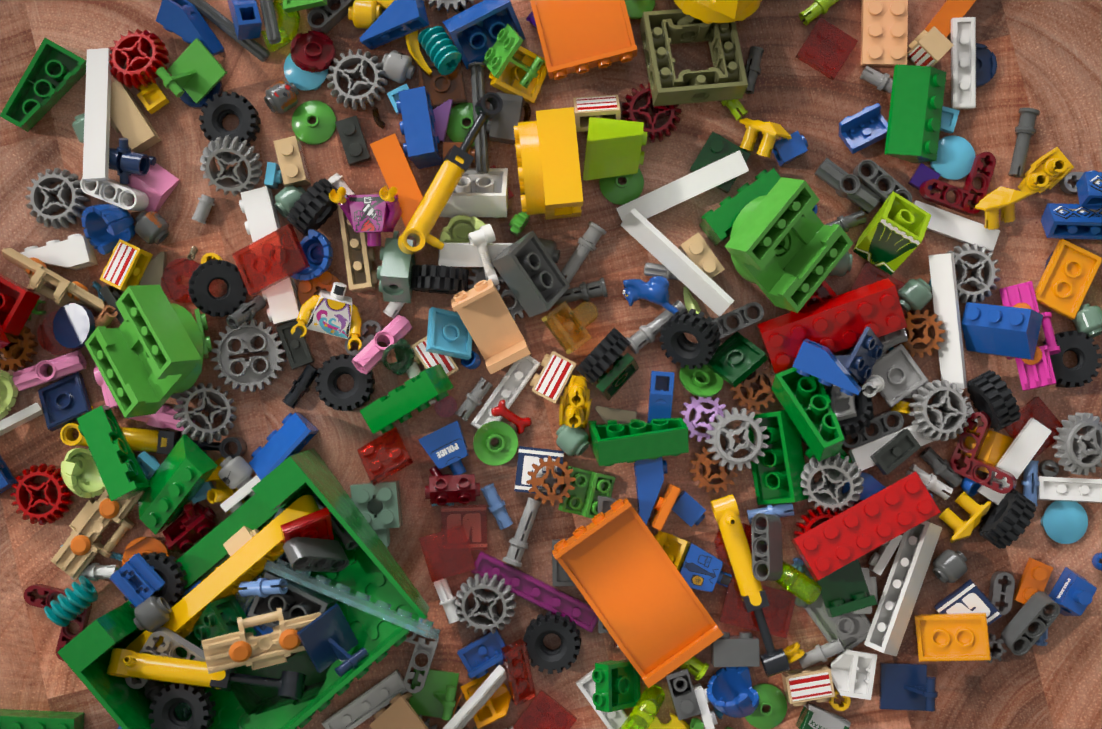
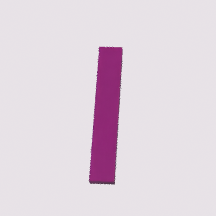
(537, 591)

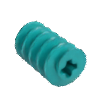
(440, 49)
(73, 603)

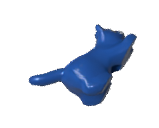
(653, 291)

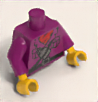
(370, 212)

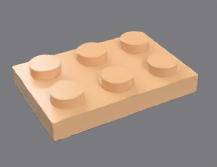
(884, 32)

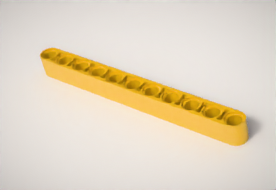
(225, 580)

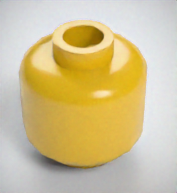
(364, 13)

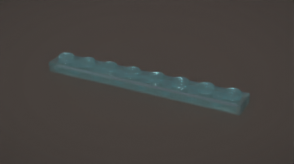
(360, 600)

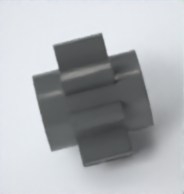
(997, 650)

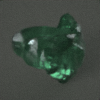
(404, 357)

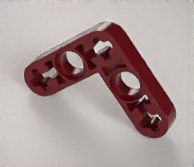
(963, 195)
(973, 463)
(40, 602)

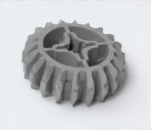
(360, 70)
(221, 151)
(43, 211)
(982, 285)
(945, 394)
(206, 431)
(834, 498)
(493, 619)

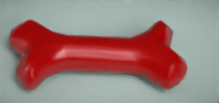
(501, 410)

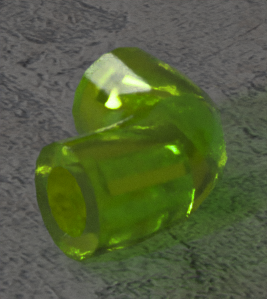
(288, 27)
(799, 584)
(645, 709)

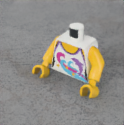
(331, 314)

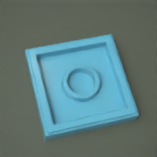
(448, 334)

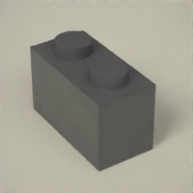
(502, 125)
(736, 650)

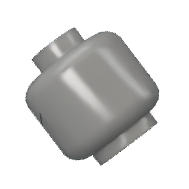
(397, 66)
(235, 472)

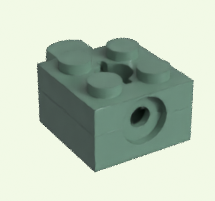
(395, 271)
(379, 506)

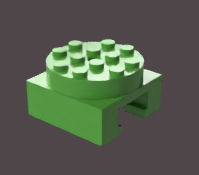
(785, 244)
(151, 352)

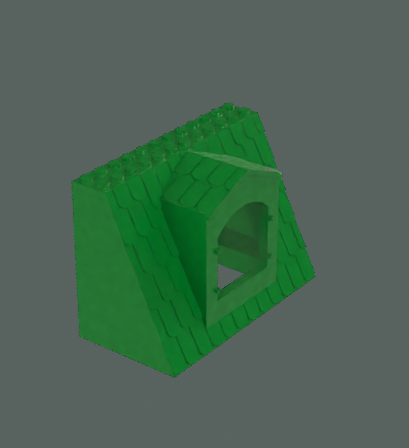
(249, 706)

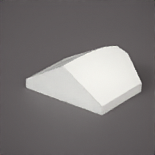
(854, 673)

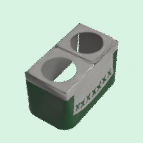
(818, 718)

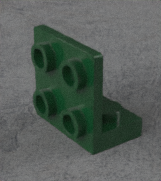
(845, 590)
(220, 619)

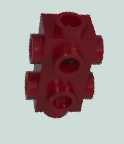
(451, 488)
(189, 527)

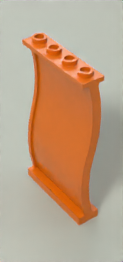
(583, 34)
(636, 592)

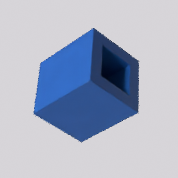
(791, 149)
(688, 509)

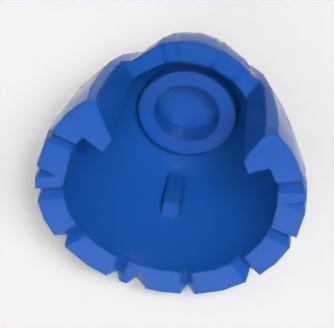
(106, 225)
(318, 254)
(732, 692)

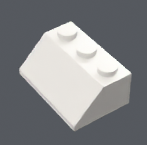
(479, 195)

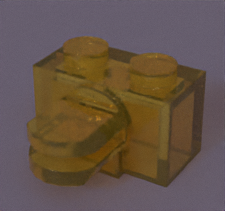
(569, 324)

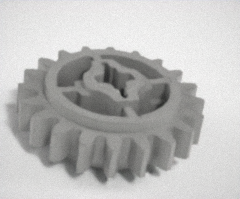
(753, 448)
(1078, 448)

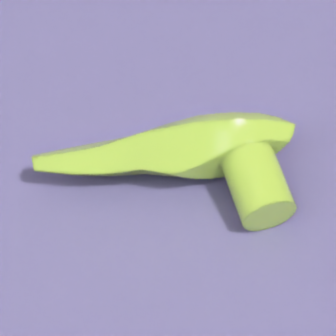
(690, 302)

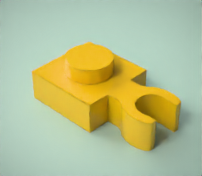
(152, 97)

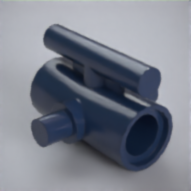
(128, 162)

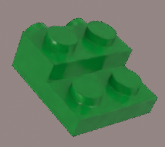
(615, 685)

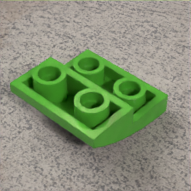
(585, 495)

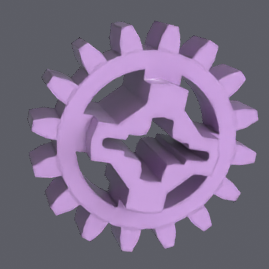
(698, 408)

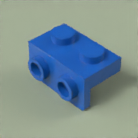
(863, 128)
(482, 654)

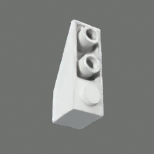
(70, 253)

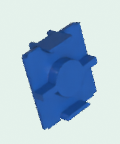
(137, 580)

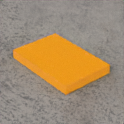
(1067, 279)
(952, 637)

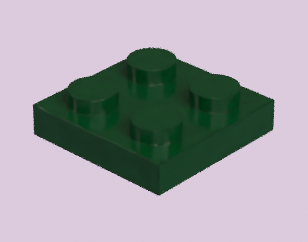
(714, 150)
(737, 359)
(622, 371)

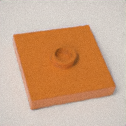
(664, 506)

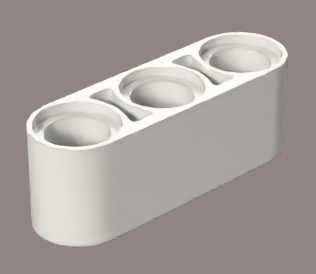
(123, 196)

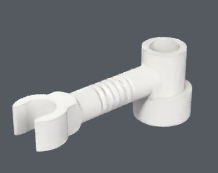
(480, 239)

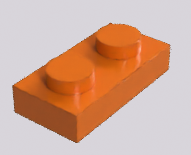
(1032, 580)

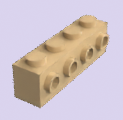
(357, 257)

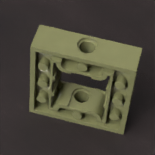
(721, 82)

